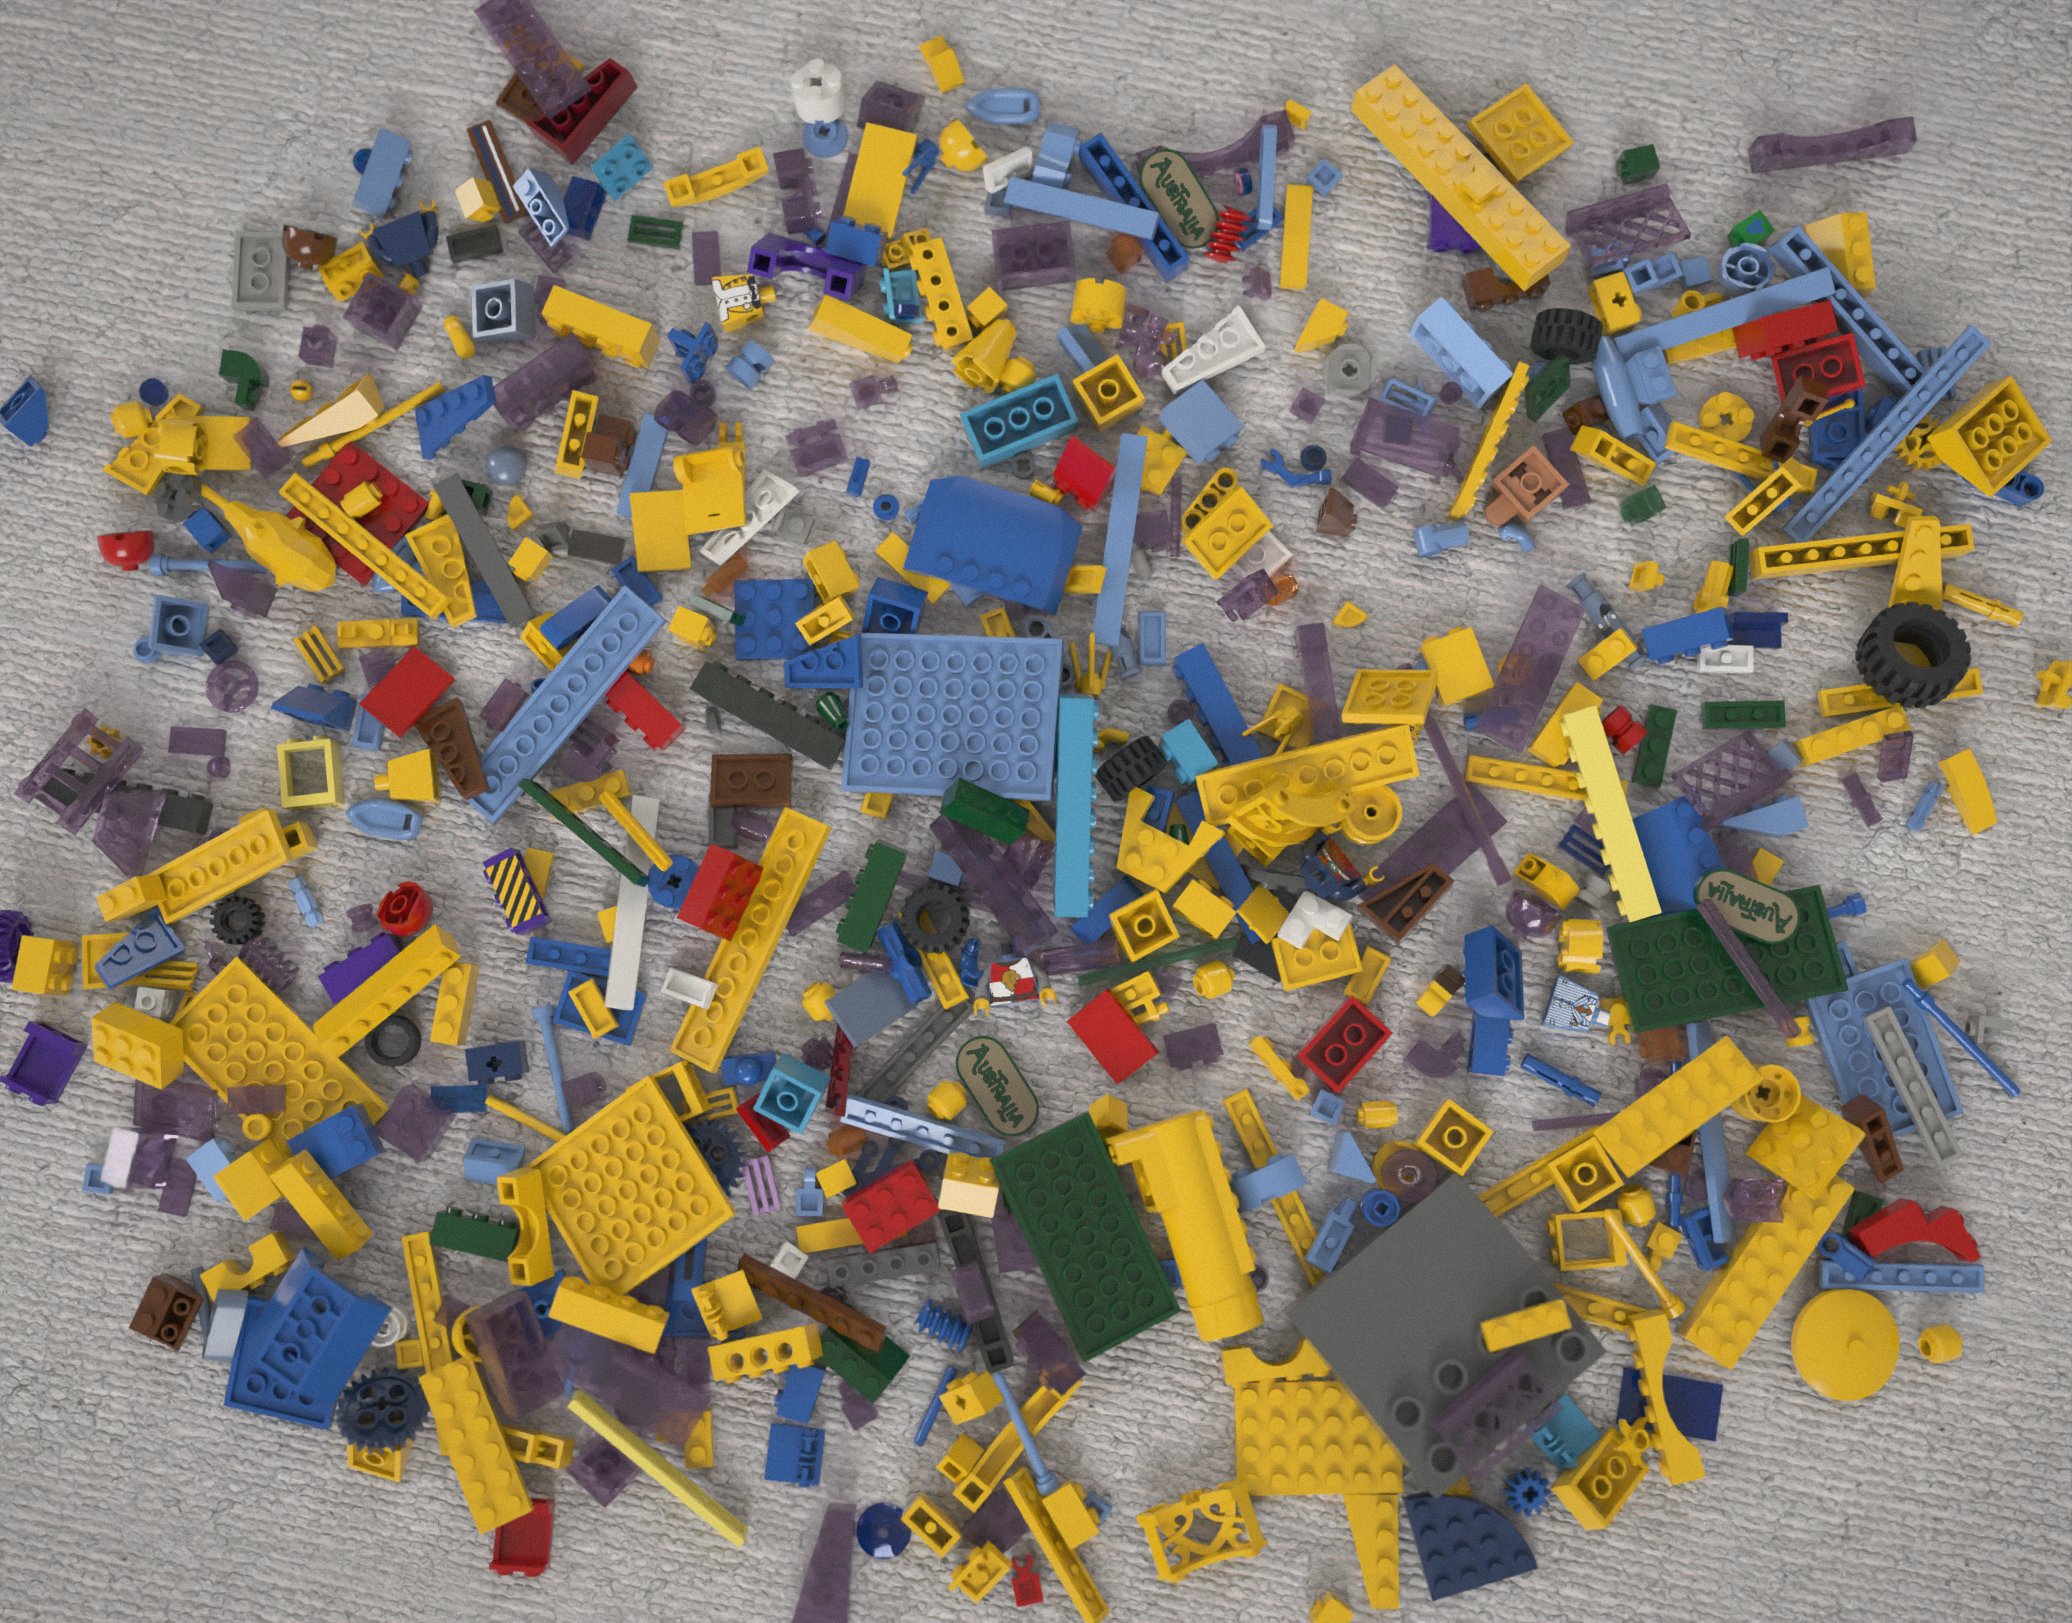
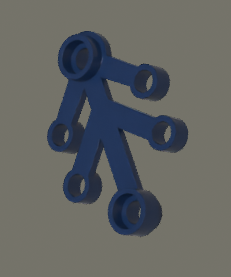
(884, 1163)

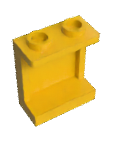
(1458, 665)

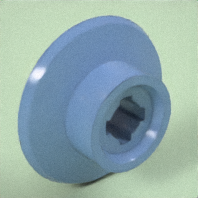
(825, 146)

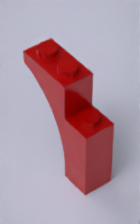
(1905, 1222)

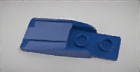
(485, 604)

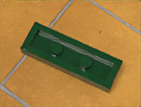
(1743, 714)
(1654, 746)

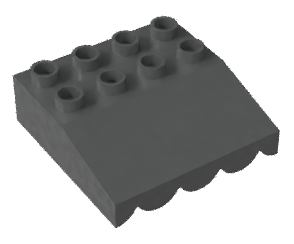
(1408, 1334)

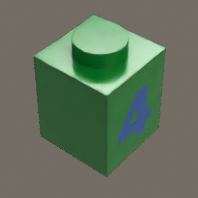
(1752, 230)

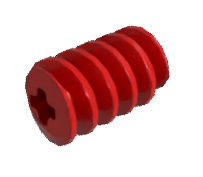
(1227, 235)

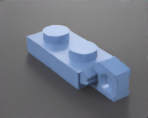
(1332, 1236)

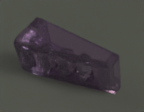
(527, 230)

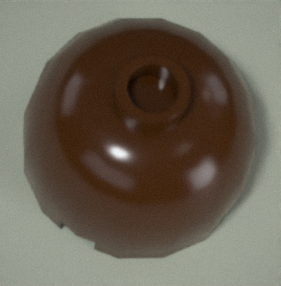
(308, 246)

